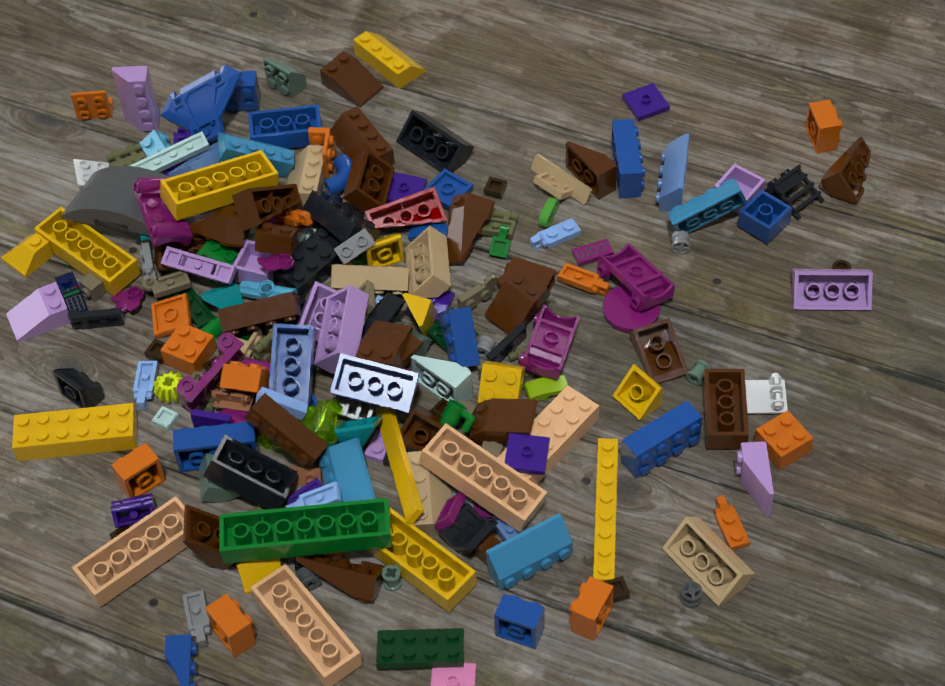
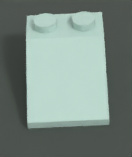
(443, 378)

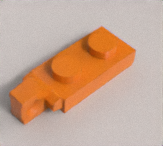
(294, 217)
(583, 279)
(730, 525)

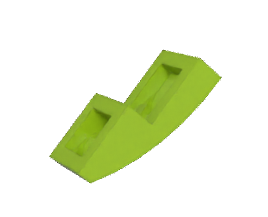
(544, 387)

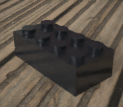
(337, 216)
(311, 262)
(250, 473)

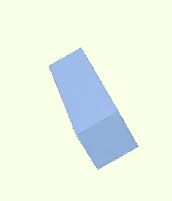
(293, 406)

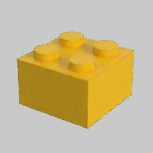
(501, 381)

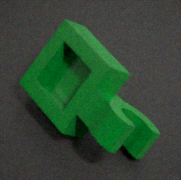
(500, 245)

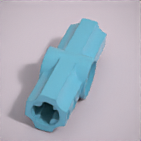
(262, 290)

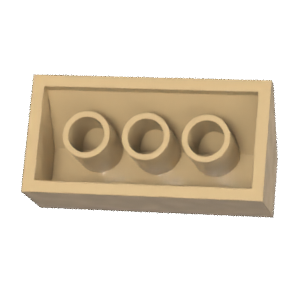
(307, 173)
(428, 264)
(382, 276)
(432, 493)
(708, 560)

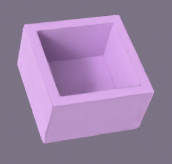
(748, 182)
(248, 266)

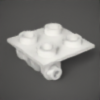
(85, 169)
(766, 395)

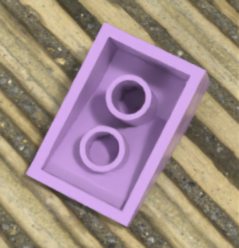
(39, 313)
(755, 474)

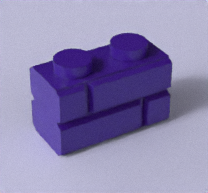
(132, 509)

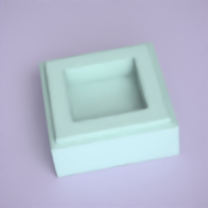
(165, 418)

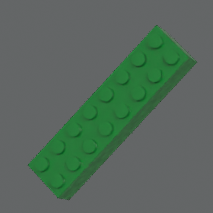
(305, 530)

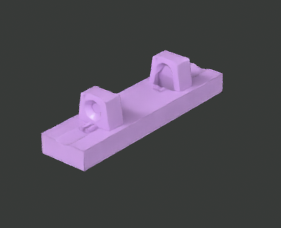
(198, 265)

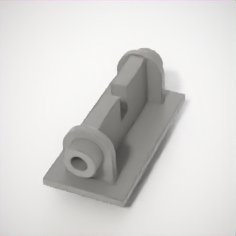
(354, 246)

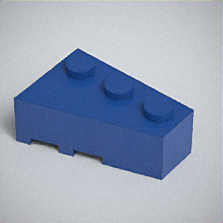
(459, 336)

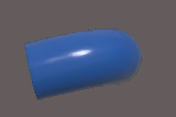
(337, 183)

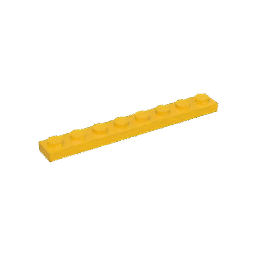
(605, 509)

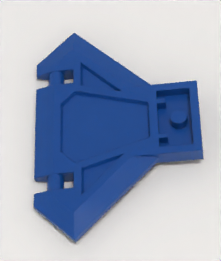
(203, 103)

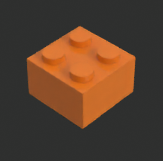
(823, 126)
(188, 349)
(244, 377)
(784, 439)
(138, 471)
(591, 608)
(231, 625)

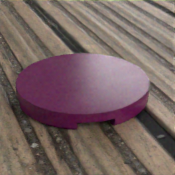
(622, 315)

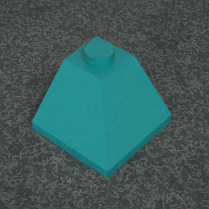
(223, 296)
(358, 428)

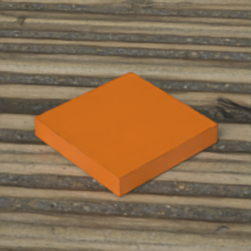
(169, 314)

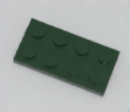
(420, 648)

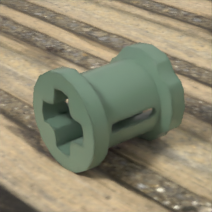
(696, 374)
(391, 576)

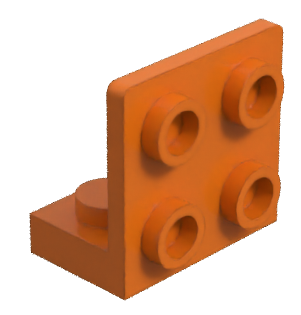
(92, 105)
(323, 137)

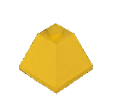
(386, 251)
(29, 254)

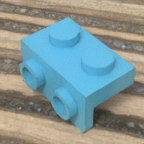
(154, 142)

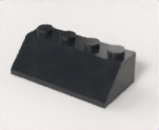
(434, 142)

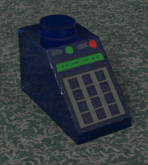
(71, 292)

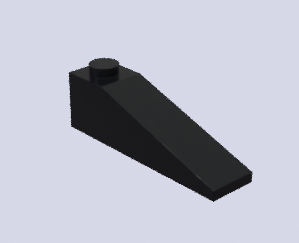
(385, 310)

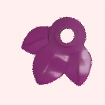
(276, 262)
(128, 299)

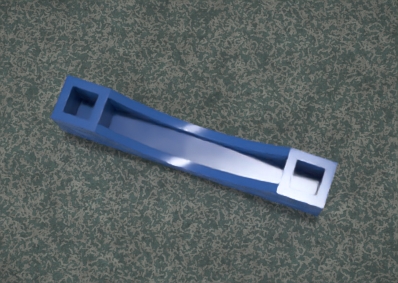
(180, 657)

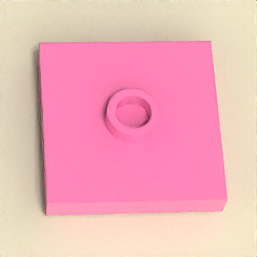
(454, 675)

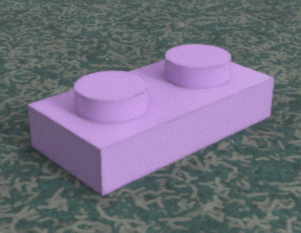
(376, 448)

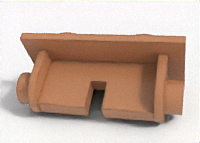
(232, 400)
(306, 475)

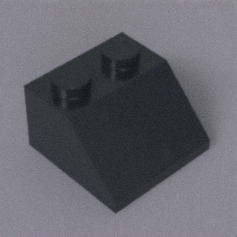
(78, 387)

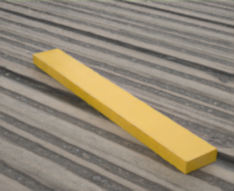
(400, 465)

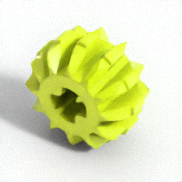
(166, 387)

